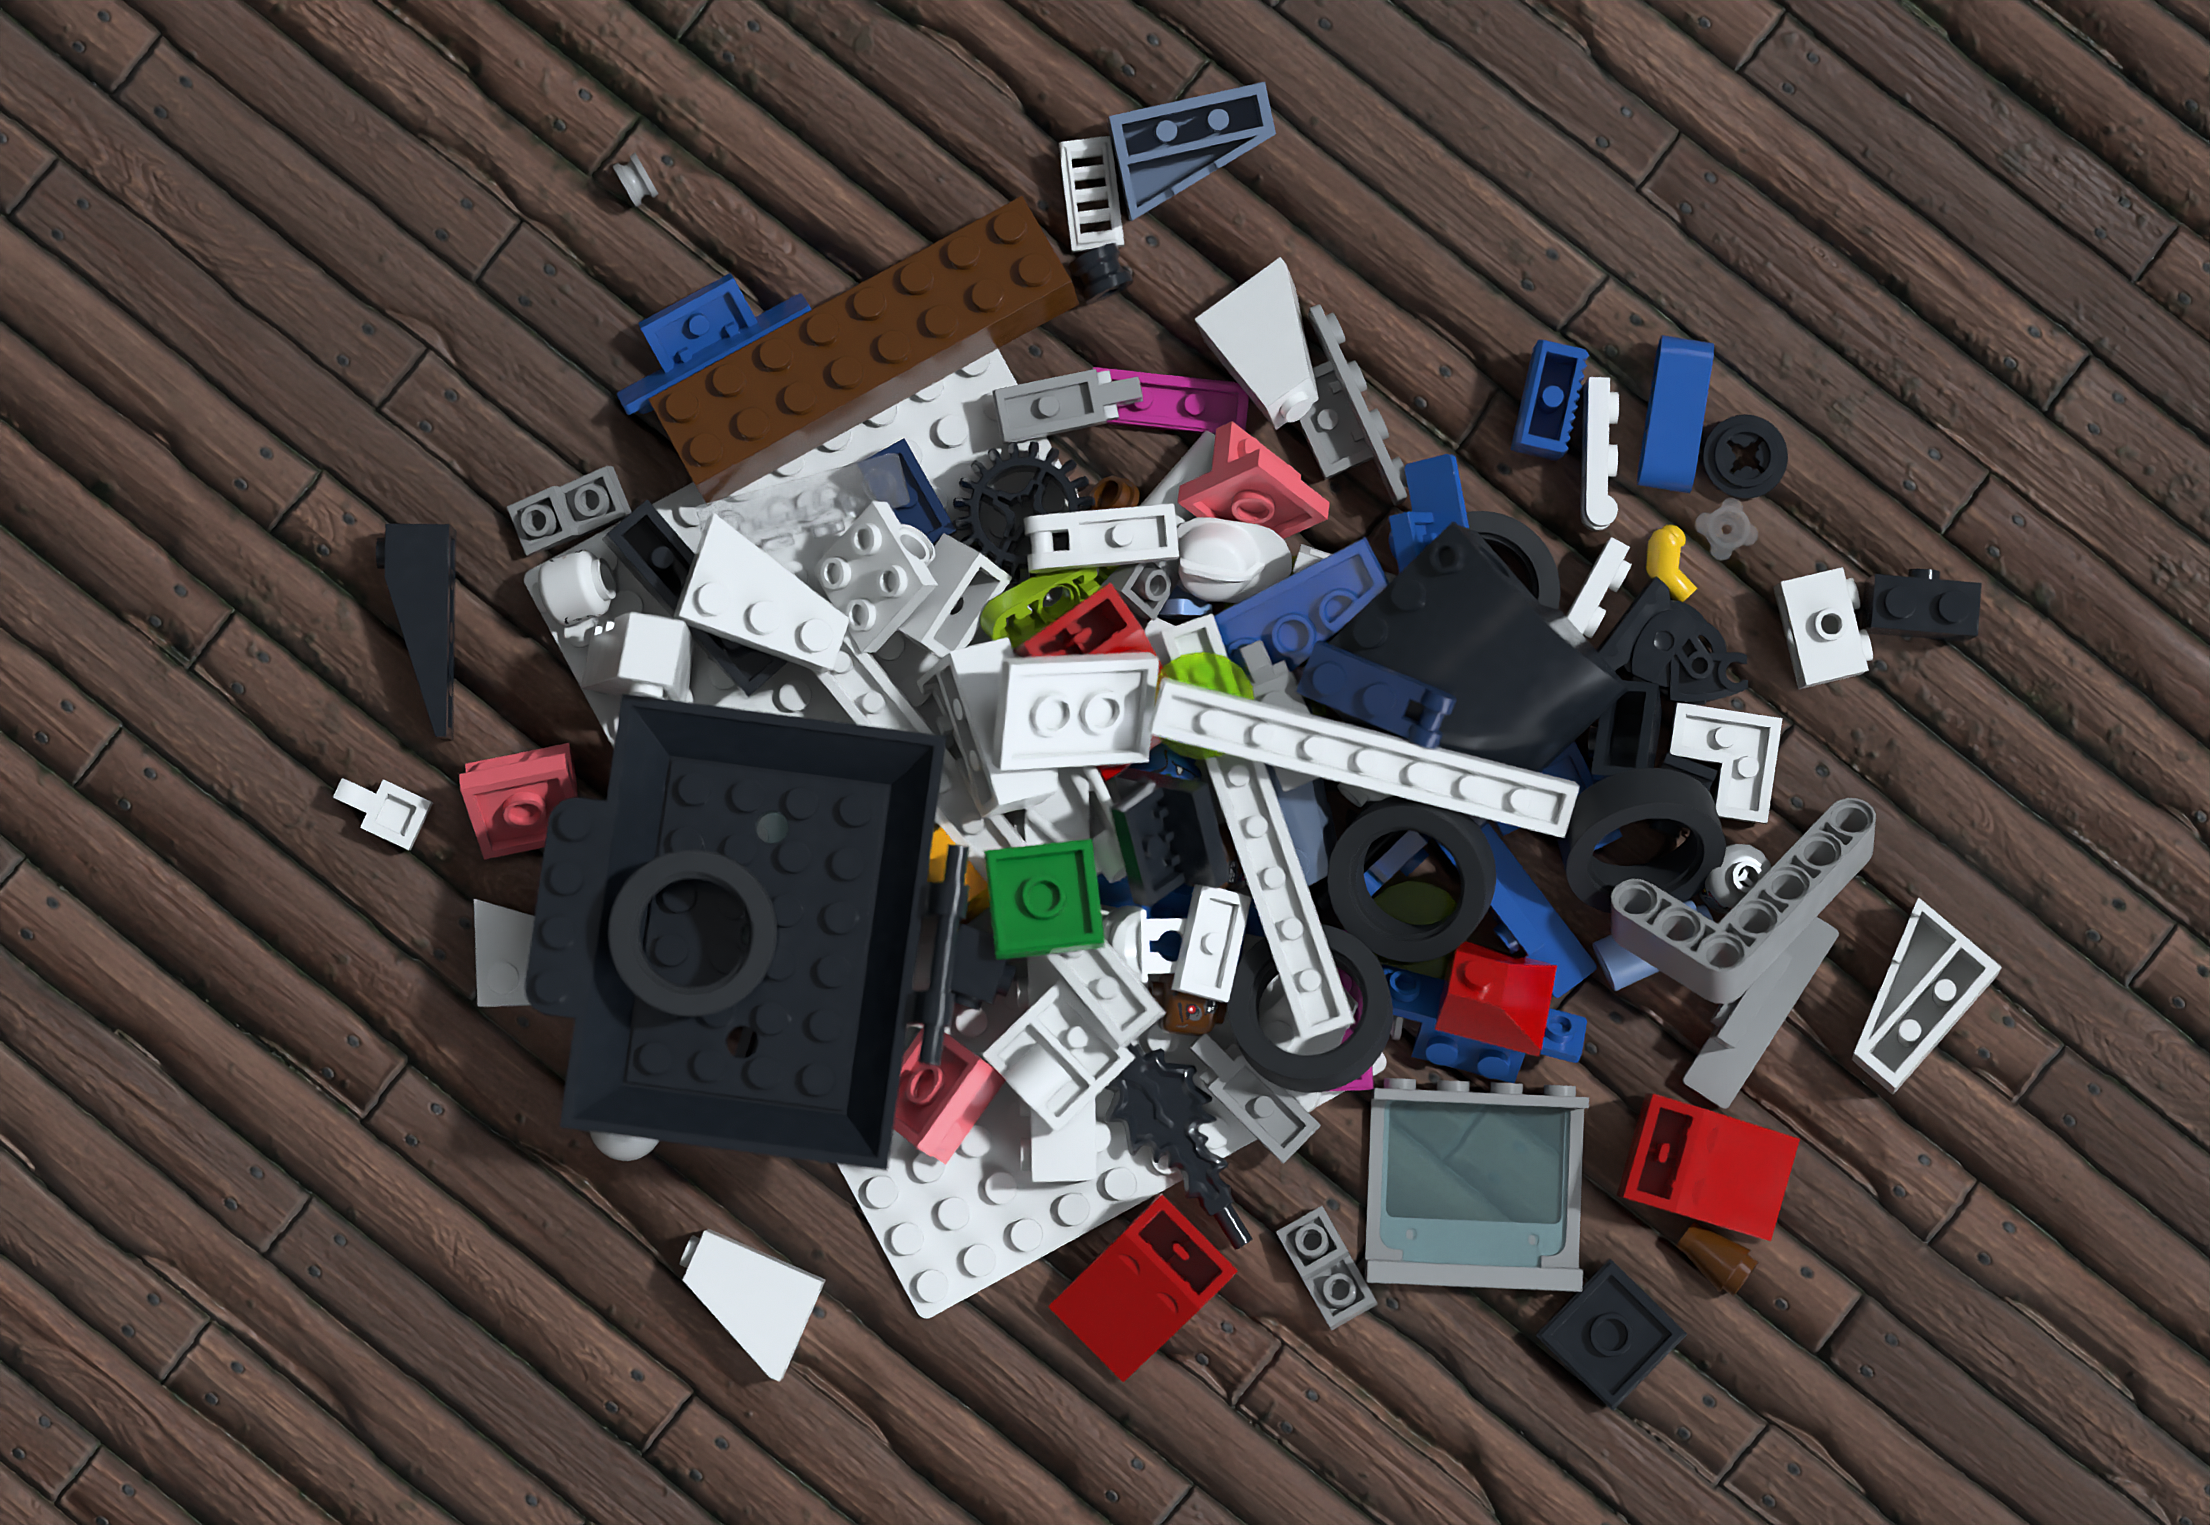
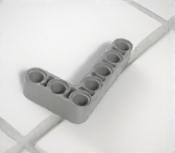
(1731, 955)

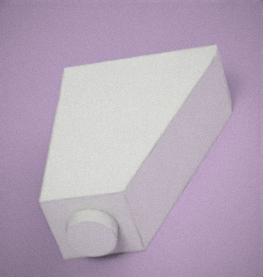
(1264, 344)
(752, 1296)

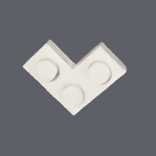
(1741, 745)

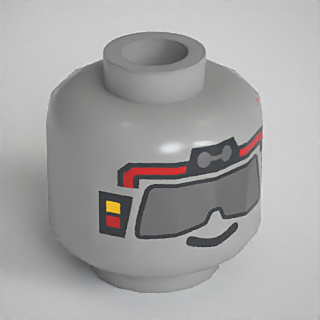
(1735, 878)

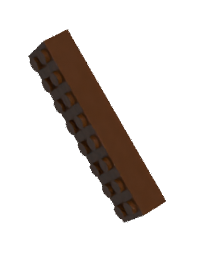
(865, 350)

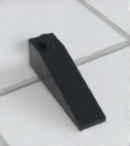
(661, 565)
(422, 586)

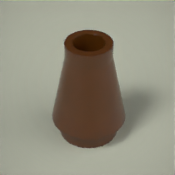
(1718, 1258)

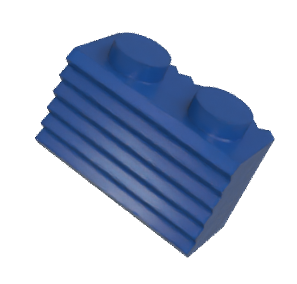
(1549, 400)

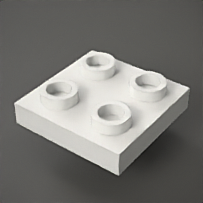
(877, 574)
(1058, 1056)

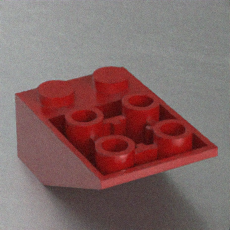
(1092, 628)
(1708, 1166)
(1143, 1287)

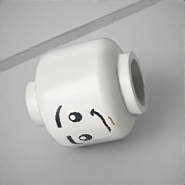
(574, 587)

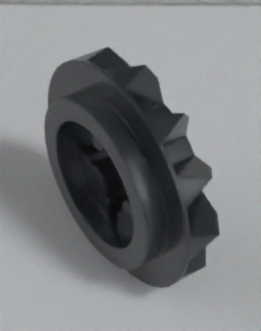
(1770, 456)

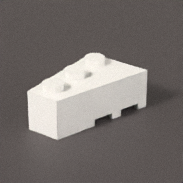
(757, 602)
(640, 657)
(967, 695)
(501, 954)
(1922, 997)

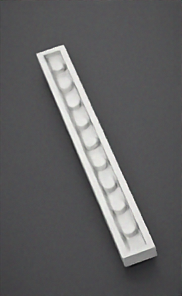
(1094, 974)

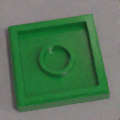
(1044, 899)

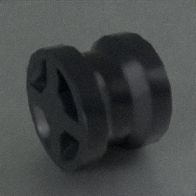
(1101, 273)

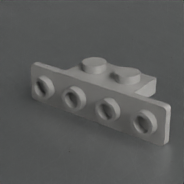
(1339, 423)
(1753, 1019)

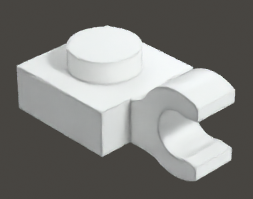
(390, 812)

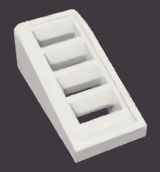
(1084, 149)

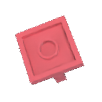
(1252, 487)
(514, 796)
(944, 1100)

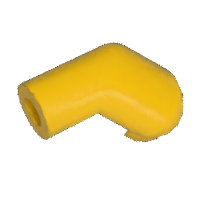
(1664, 558)

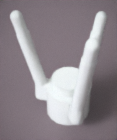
(1105, 845)

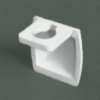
(1129, 936)

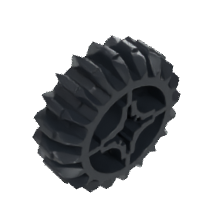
(1001, 501)

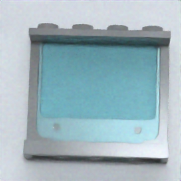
(1474, 1186)

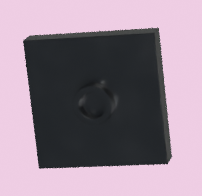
(1610, 1334)

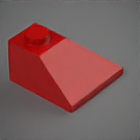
(1496, 998)

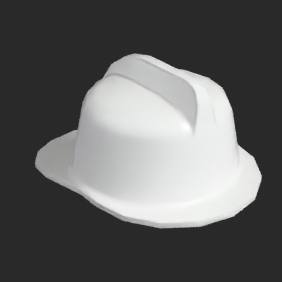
(1229, 559)

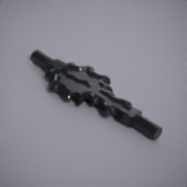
(1163, 1112)

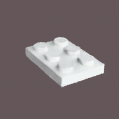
(1074, 710)

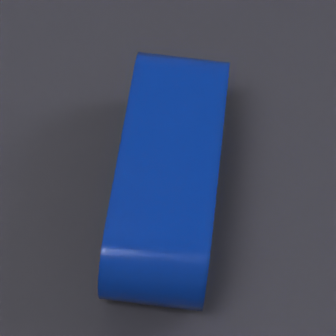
(1675, 414)

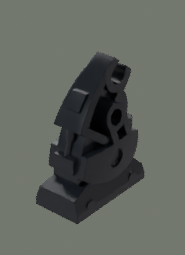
(1661, 645)

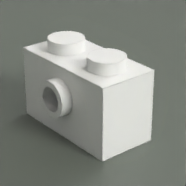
(954, 608)
(1823, 627)

